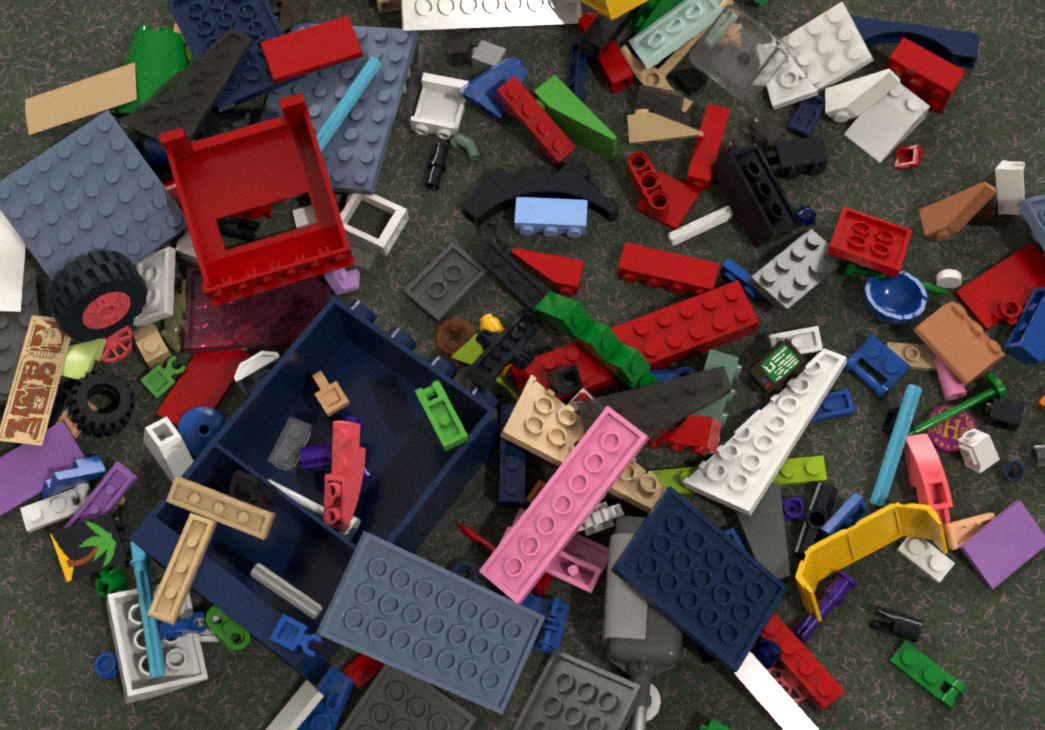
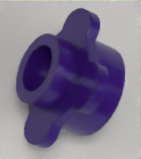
(798, 505)

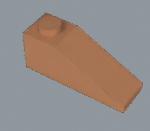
(954, 212)

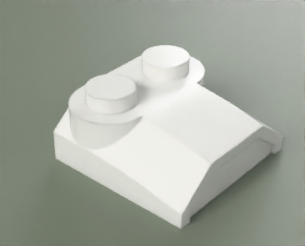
(254, 370)

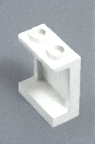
(439, 107)

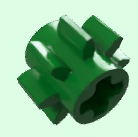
(110, 582)

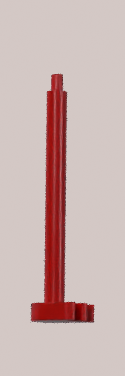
(542, 585)

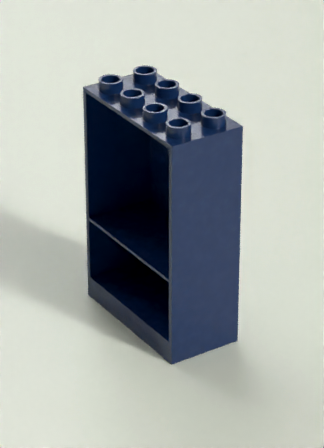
(401, 502)

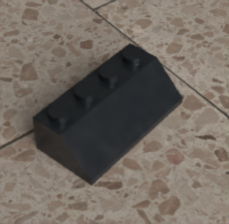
(755, 195)

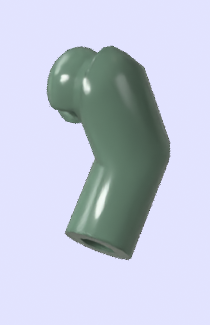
(466, 142)

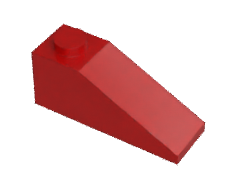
(555, 271)

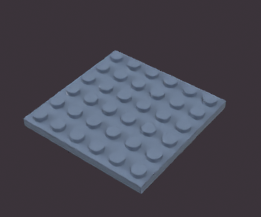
(90, 197)

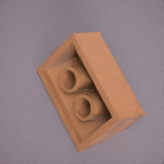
(959, 342)

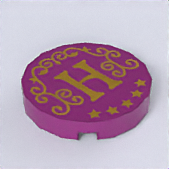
(945, 435)

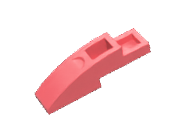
(927, 475)
(345, 480)

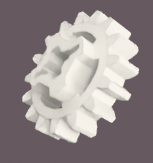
(601, 518)

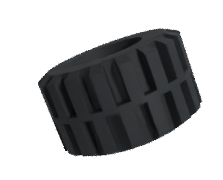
(105, 385)

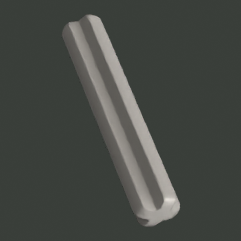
(286, 591)

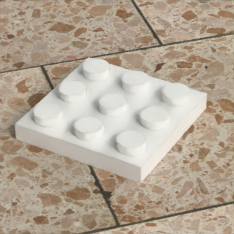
(828, 47)

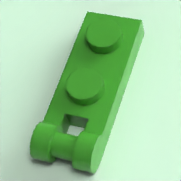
(442, 416)

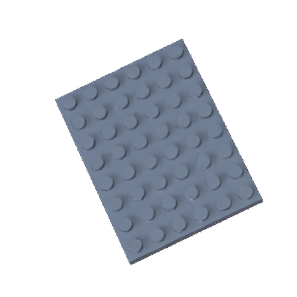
(360, 142)

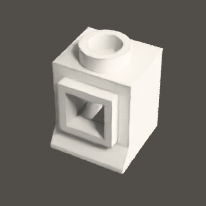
(977, 450)

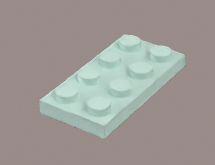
(674, 30)

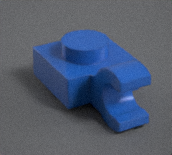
(181, 627)

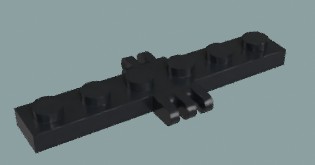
(503, 350)

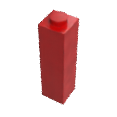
(612, 63)
(707, 147)

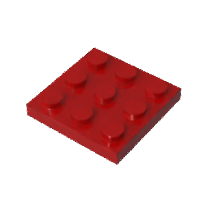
(870, 242)

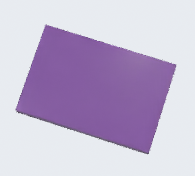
(1004, 544)

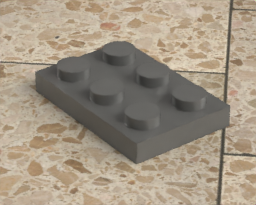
(445, 282)

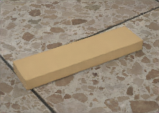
(220, 507)
(182, 569)

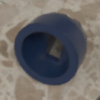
(1017, 475)

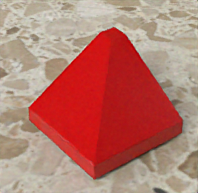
(910, 156)

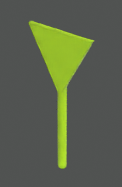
(470, 352)

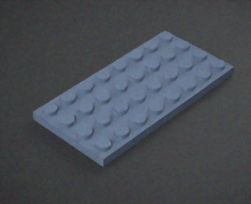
(431, 623)

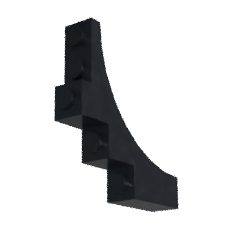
(502, 188)

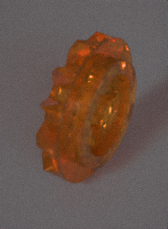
(456, 326)

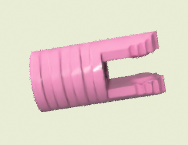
(951, 385)

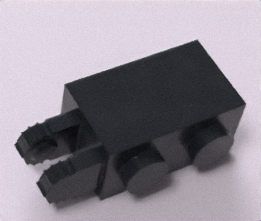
(798, 157)

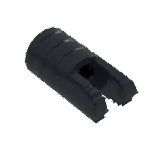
(238, 228)
(902, 625)

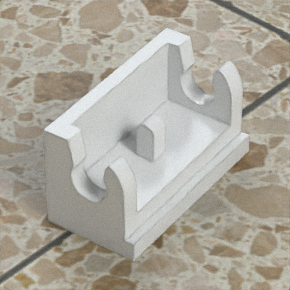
(1010, 186)

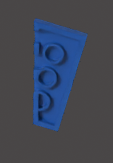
(327, 713)

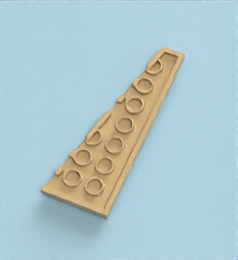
(552, 432)

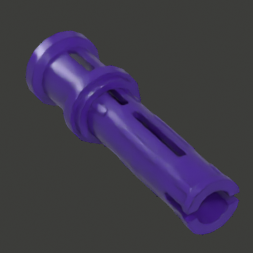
(831, 596)

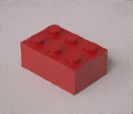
(925, 74)

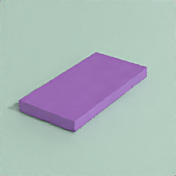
(28, 466)

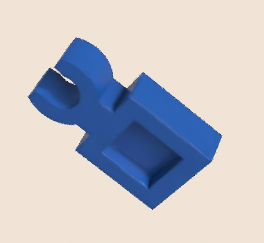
(292, 634)

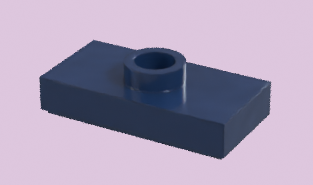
(807, 116)

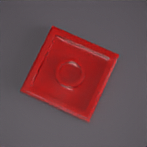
(681, 201)

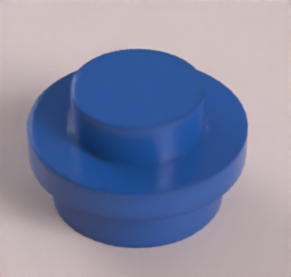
(106, 665)

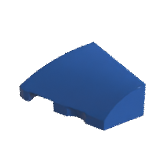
(81, 472)

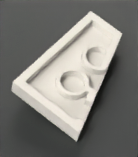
(789, 85)

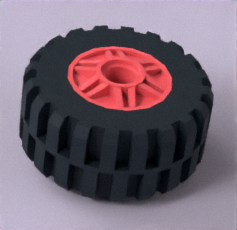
(96, 295)

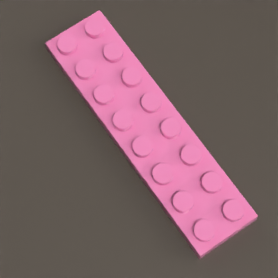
(563, 505)

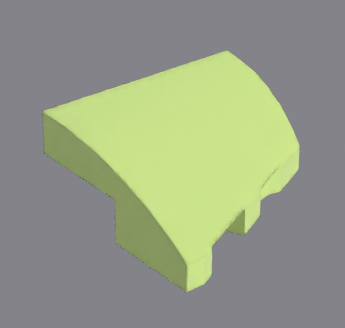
(81, 358)

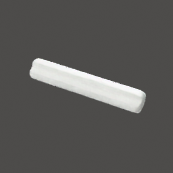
(700, 225)

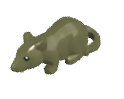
(175, 324)

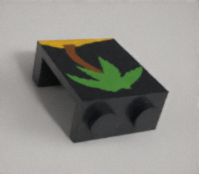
(91, 546)

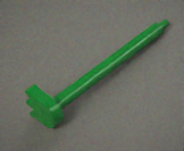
(853, 267)
(995, 389)

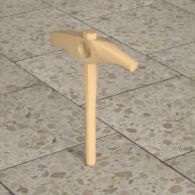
(656, 77)

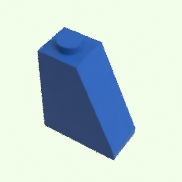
(483, 87)

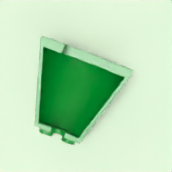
(156, 59)

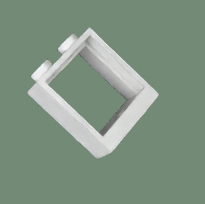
(391, 231)

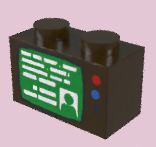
(776, 366)

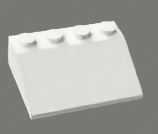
(181, 655)

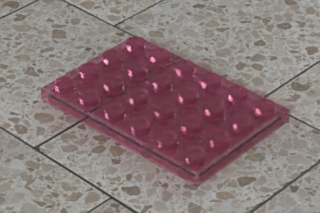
(253, 321)

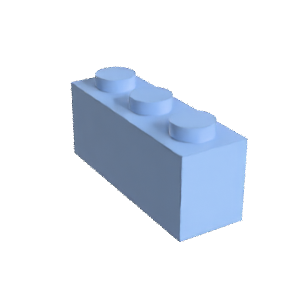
(551, 216)

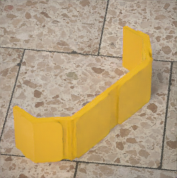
(863, 539)

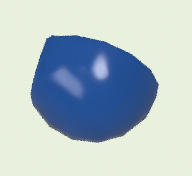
(895, 299)

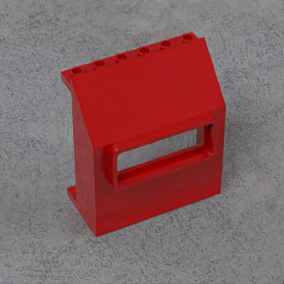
(248, 172)

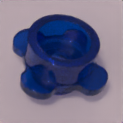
(806, 215)
(767, 653)

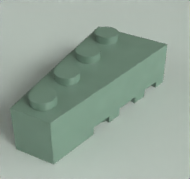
(714, 360)

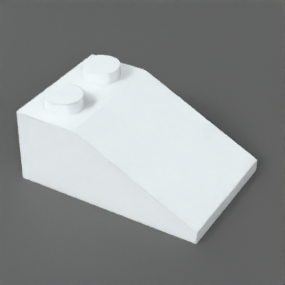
(887, 122)

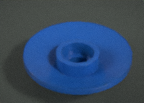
(193, 420)

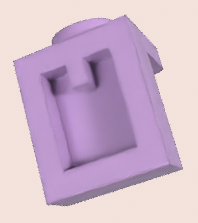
(343, 281)

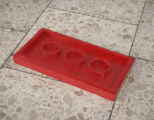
(311, 49)
(1010, 279)
(202, 383)

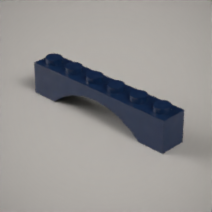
(951, 45)

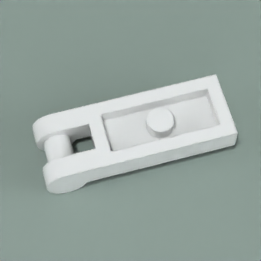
(54, 508)

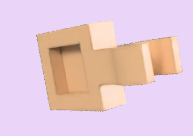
(330, 395)

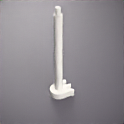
(307, 503)

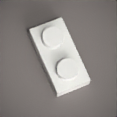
(804, 340)
(926, 558)

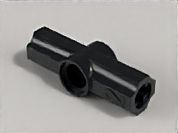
(819, 507)

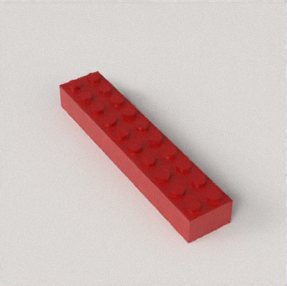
(659, 336)

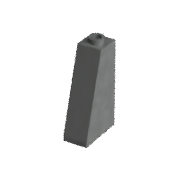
(765, 533)

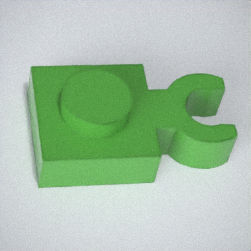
(160, 378)

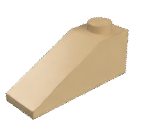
(651, 128)

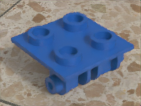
(554, 622)

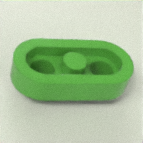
(225, 629)

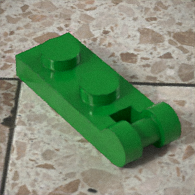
(927, 674)

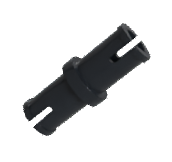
(437, 167)

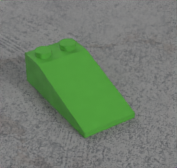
(575, 118)

